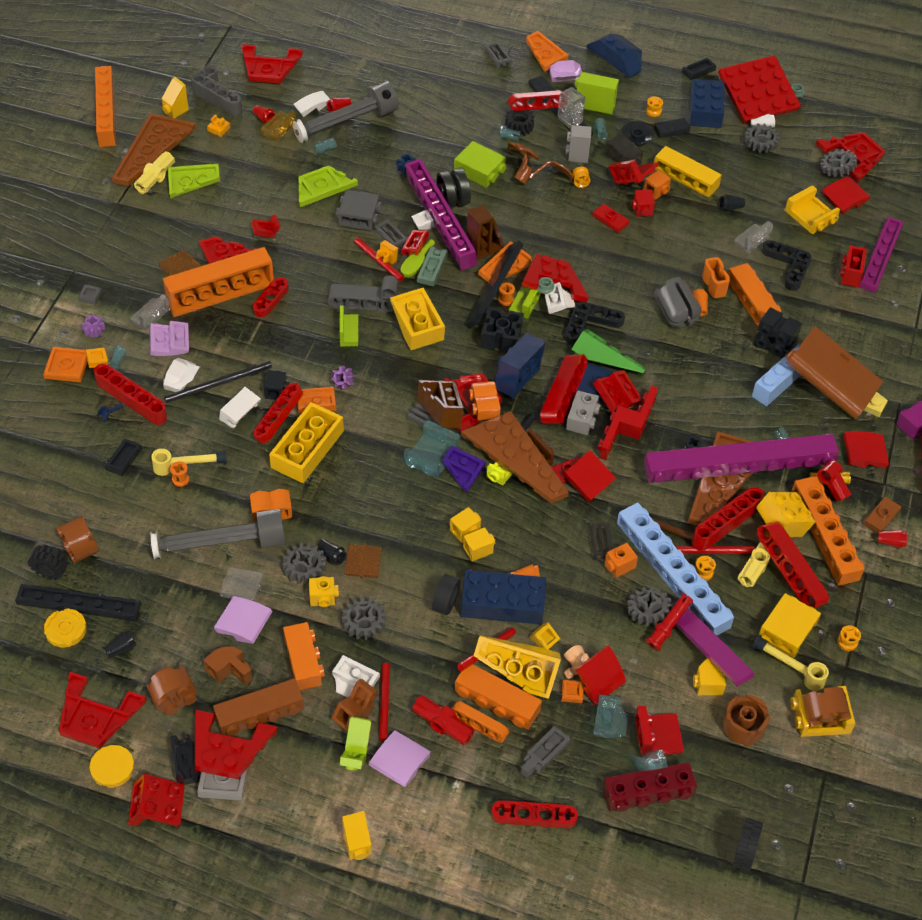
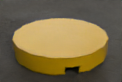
(65, 628)
(112, 766)

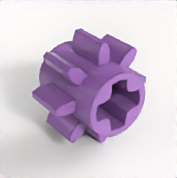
(93, 326)
(338, 378)

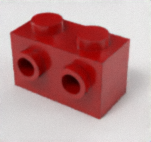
(853, 266)

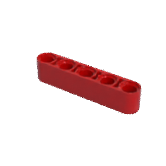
(563, 389)
(130, 394)
(727, 518)
(792, 564)

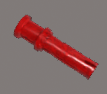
(664, 629)

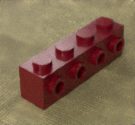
(649, 787)

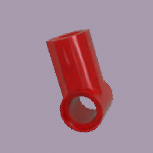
(831, 476)

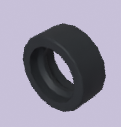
(446, 594)

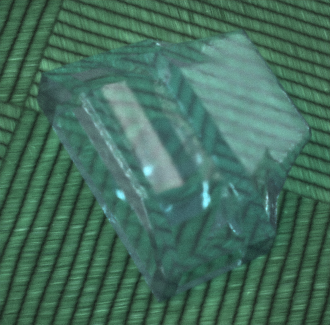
(610, 718)
(650, 761)

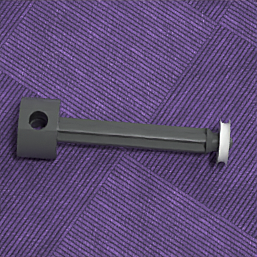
(380, 99)
(268, 529)

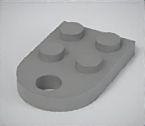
(221, 787)

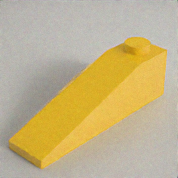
(523, 664)

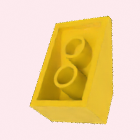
(418, 318)

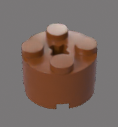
(78, 539)
(172, 689)
(826, 707)
(745, 720)

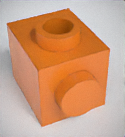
(658, 183)
(621, 560)

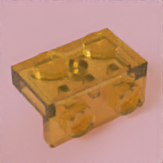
(278, 125)

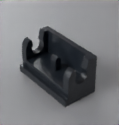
(184, 760)

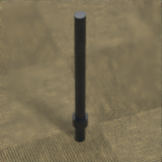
(251, 370)

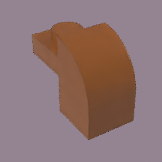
(227, 661)
(357, 705)

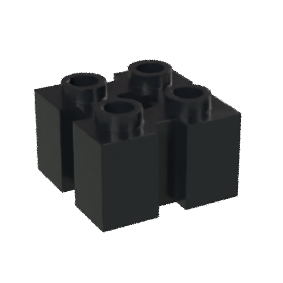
(501, 329)
(777, 333)

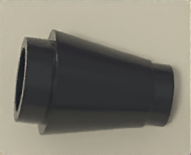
(731, 202)
(333, 552)
(120, 645)

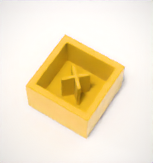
(788, 510)

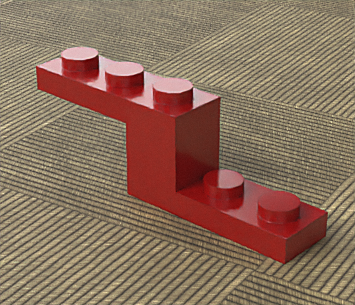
(627, 422)

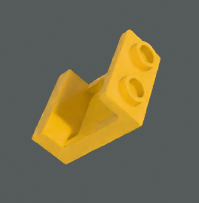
(811, 211)
(789, 625)
(801, 722)

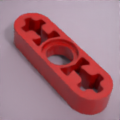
(269, 304)

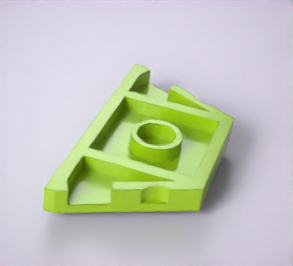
(322, 184)

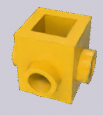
(323, 591)

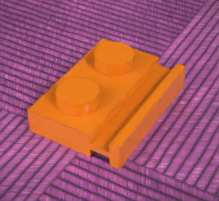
(320, 396)

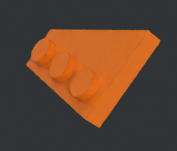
(545, 50)
(521, 263)

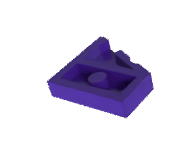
(463, 467)

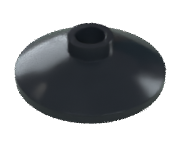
(638, 132)

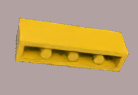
(687, 171)

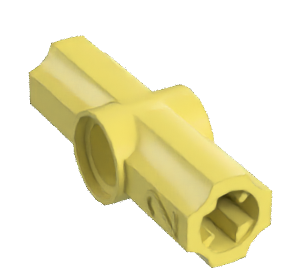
(154, 172)
(755, 566)

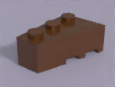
(483, 232)
(442, 402)

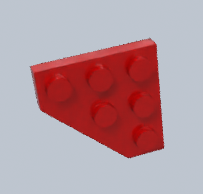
(216, 249)

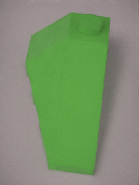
(596, 350)

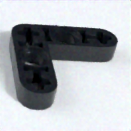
(794, 259)
(588, 314)

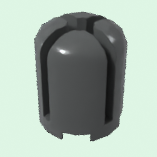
(678, 303)

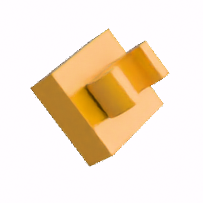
(218, 126)
(387, 252)
(96, 357)

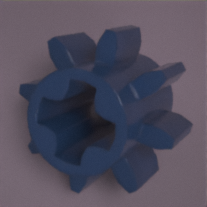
(406, 158)

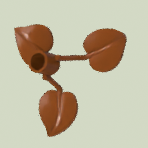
(525, 171)

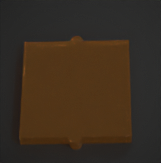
(178, 263)
(363, 561)

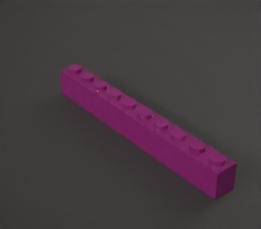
(740, 458)

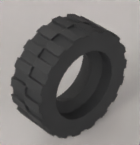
(748, 844)

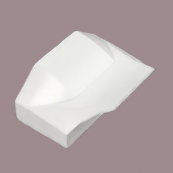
(558, 299)
(179, 374)
(348, 672)

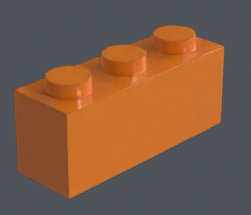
(303, 655)

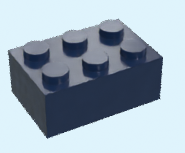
(706, 103)
(519, 365)

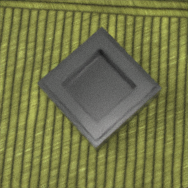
(90, 294)

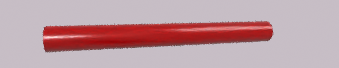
(372, 254)
(717, 550)
(472, 659)
(384, 702)

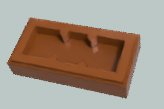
(882, 515)

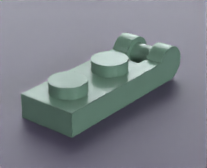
(432, 266)

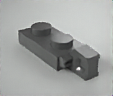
(544, 751)

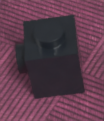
(275, 384)

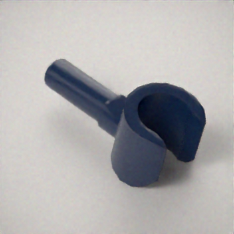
(105, 411)

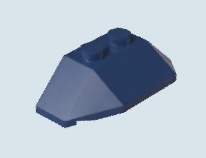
(618, 53)

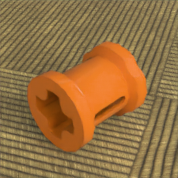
(506, 297)
(182, 475)

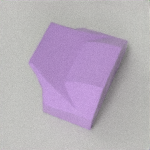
(565, 71)

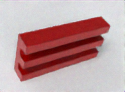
(418, 242)

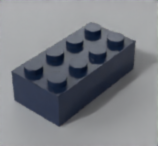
(503, 597)

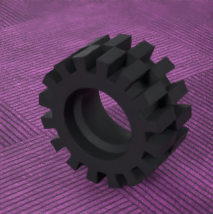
(526, 118)
(48, 562)

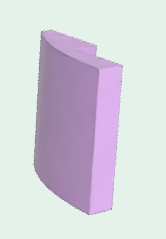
(169, 339)
(243, 619)
(399, 758)

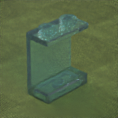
(431, 449)

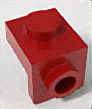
(266, 228)

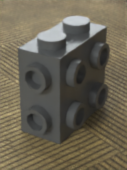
(358, 210)

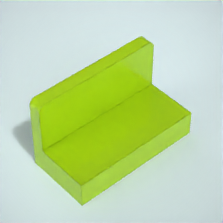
(525, 301)
(348, 329)

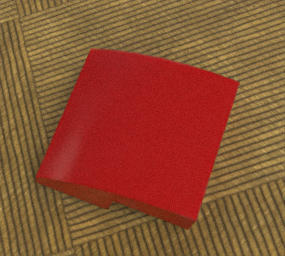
(845, 194)
(618, 391)
(865, 449)
(601, 674)

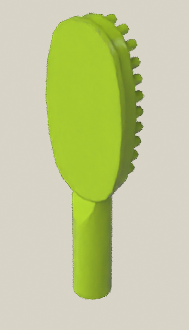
(415, 262)

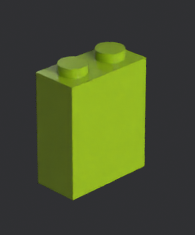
(599, 92)
(480, 164)

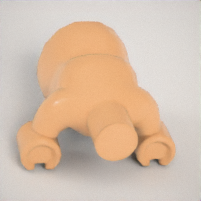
(576, 657)

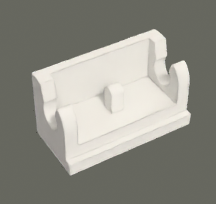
(238, 407)

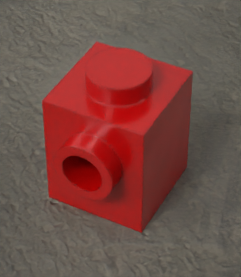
(643, 203)

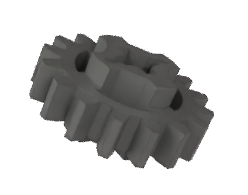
(762, 137)
(838, 163)
(303, 563)
(649, 606)
(364, 618)

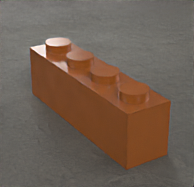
(259, 706)

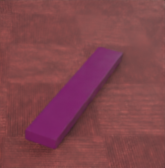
(881, 254)
(714, 648)

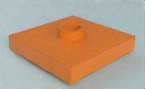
(66, 364)

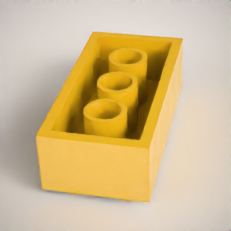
(306, 442)

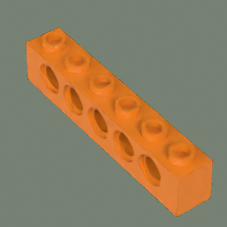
(829, 532)

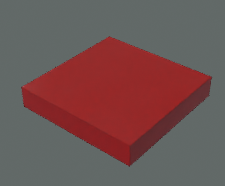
(589, 476)

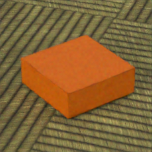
(572, 691)

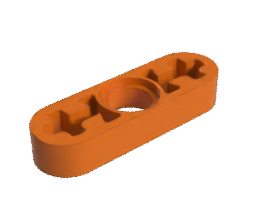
(481, 722)

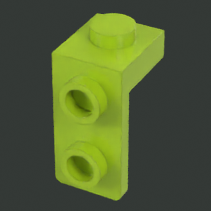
(356, 743)

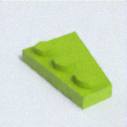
(189, 178)

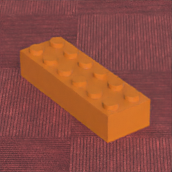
(218, 281)

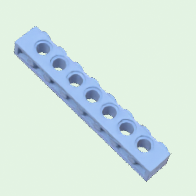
(640, 529)

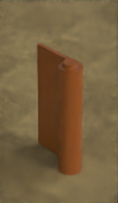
(834, 372)

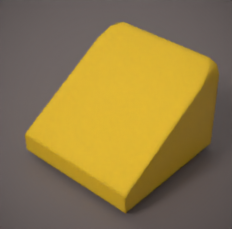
(545, 636)

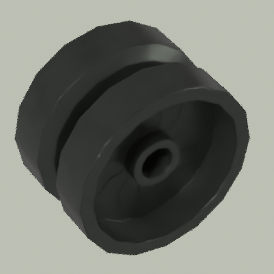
(454, 187)

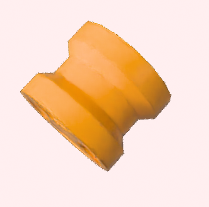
(654, 106)
(581, 177)
(705, 562)
(849, 632)

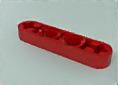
(537, 104)
(266, 429)
(534, 818)

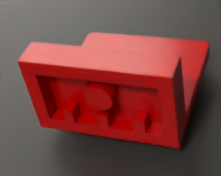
(630, 172)
(658, 732)
(156, 800)

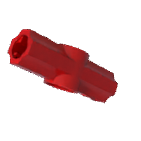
(443, 720)

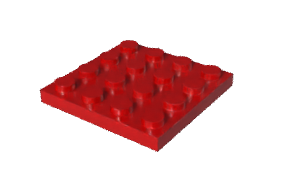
(759, 89)

